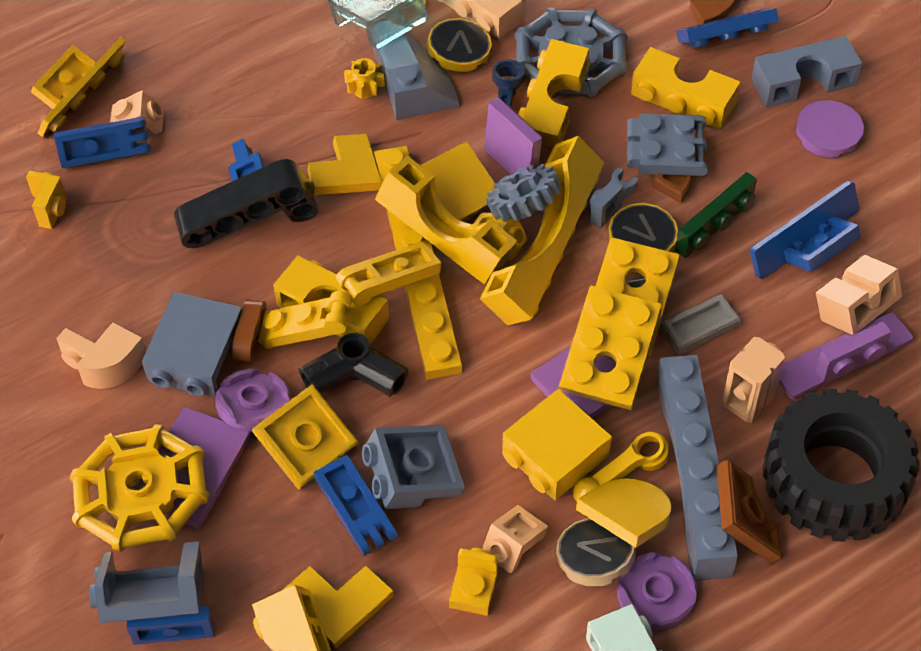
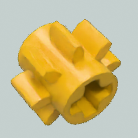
(364, 78)

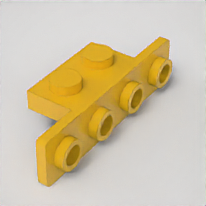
(69, 79)

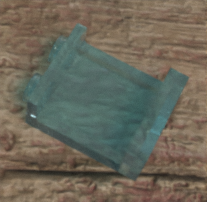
(381, 18)

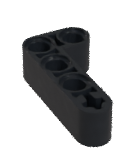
(245, 202)

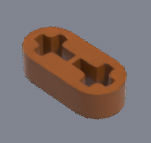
(248, 330)

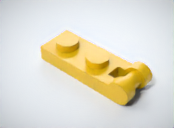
(388, 272)
(305, 321)

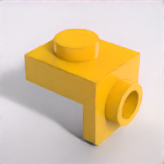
(49, 199)

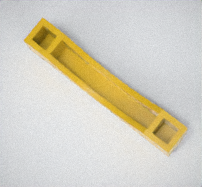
(518, 289)

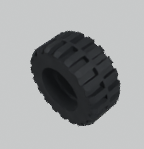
(858, 426)

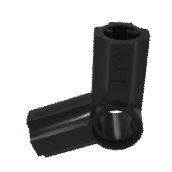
(369, 367)

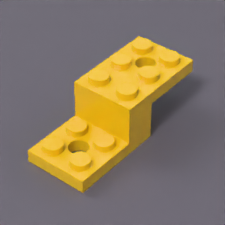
(619, 323)

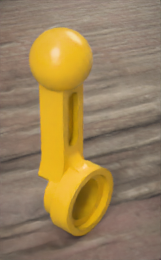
(627, 463)

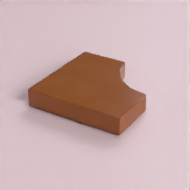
(743, 513)

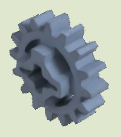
(523, 192)

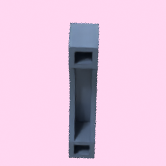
(686, 412)

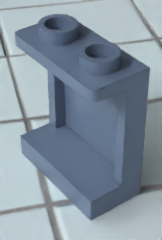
(191, 344)
(148, 590)

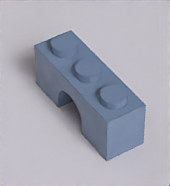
(829, 62)

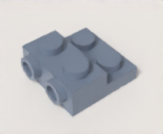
(412, 465)

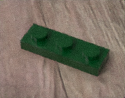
(716, 215)

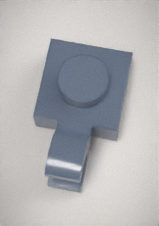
(608, 200)

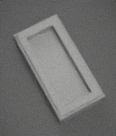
(700, 324)

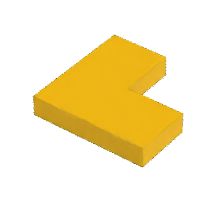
(351, 172)
(350, 606)

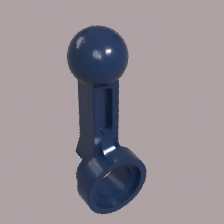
(508, 87)

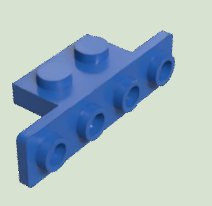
(811, 235)

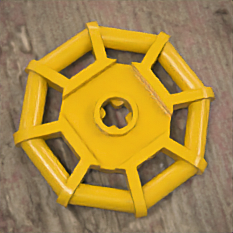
(140, 505)

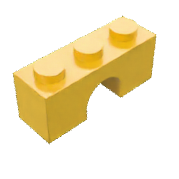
(560, 68)
(658, 83)
(310, 281)

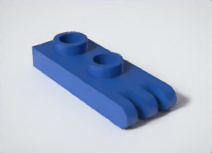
(101, 142)
(354, 504)

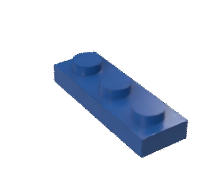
(727, 27)

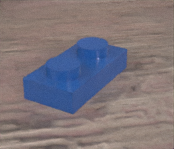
(172, 627)

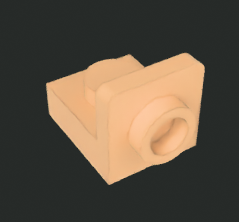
(513, 536)

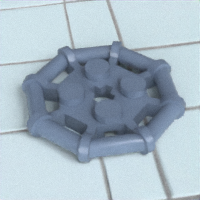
(577, 35)

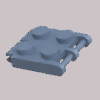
(666, 144)

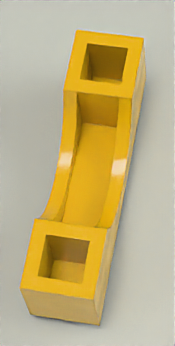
(412, 197)

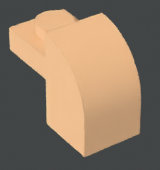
(108, 360)

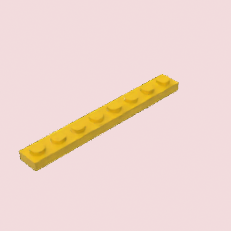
(425, 296)

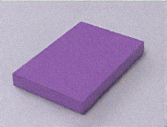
(222, 450)

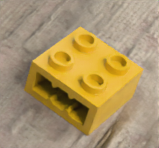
(556, 445)

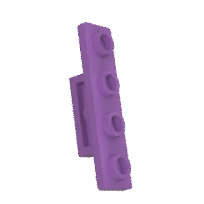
(843, 355)

